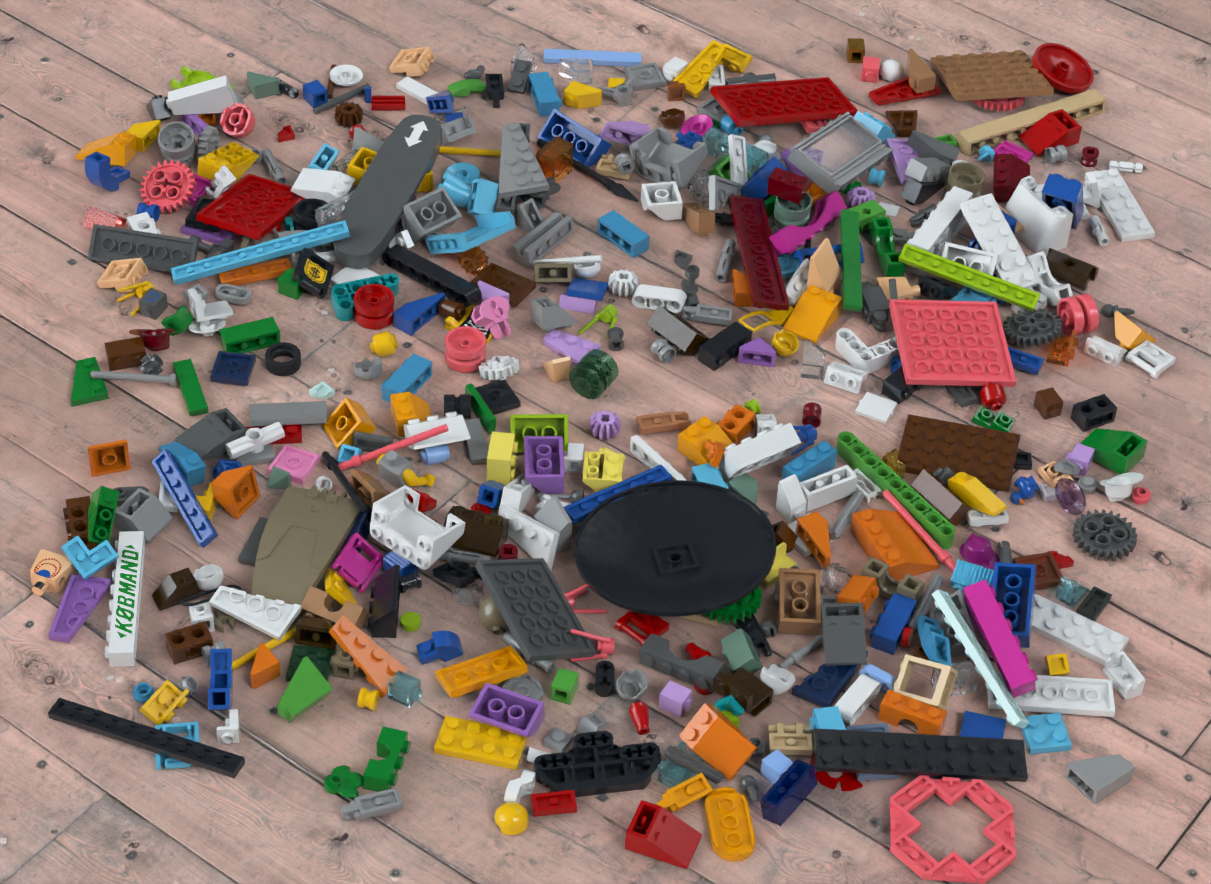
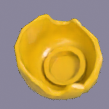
(785, 343)
(511, 818)

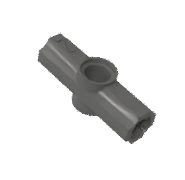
(751, 78)

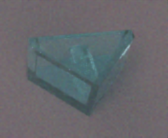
(1070, 591)

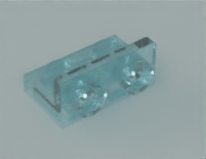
(672, 773)

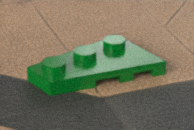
(85, 387)

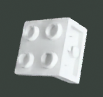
(206, 312)

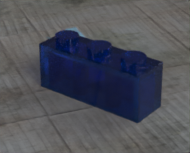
(788, 792)

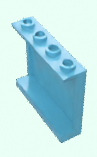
(489, 226)

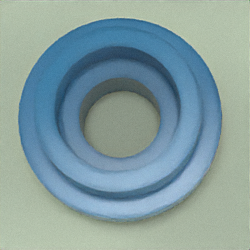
(142, 692)

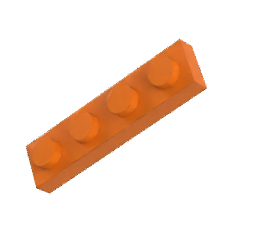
(255, 272)

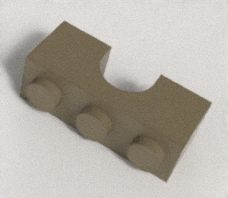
(908, 587)

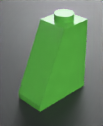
(303, 691)

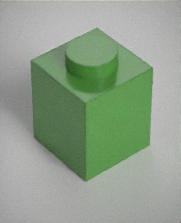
(564, 686)

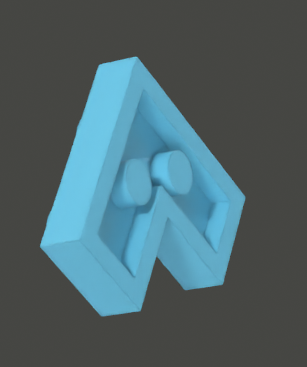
(87, 561)

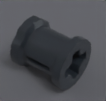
(410, 581)

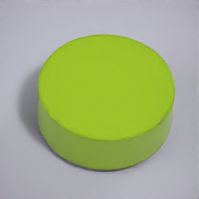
(410, 621)

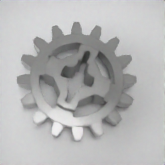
(208, 141)

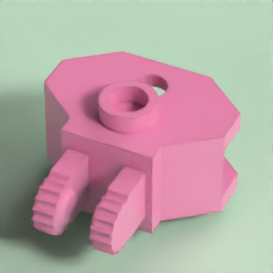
(493, 316)

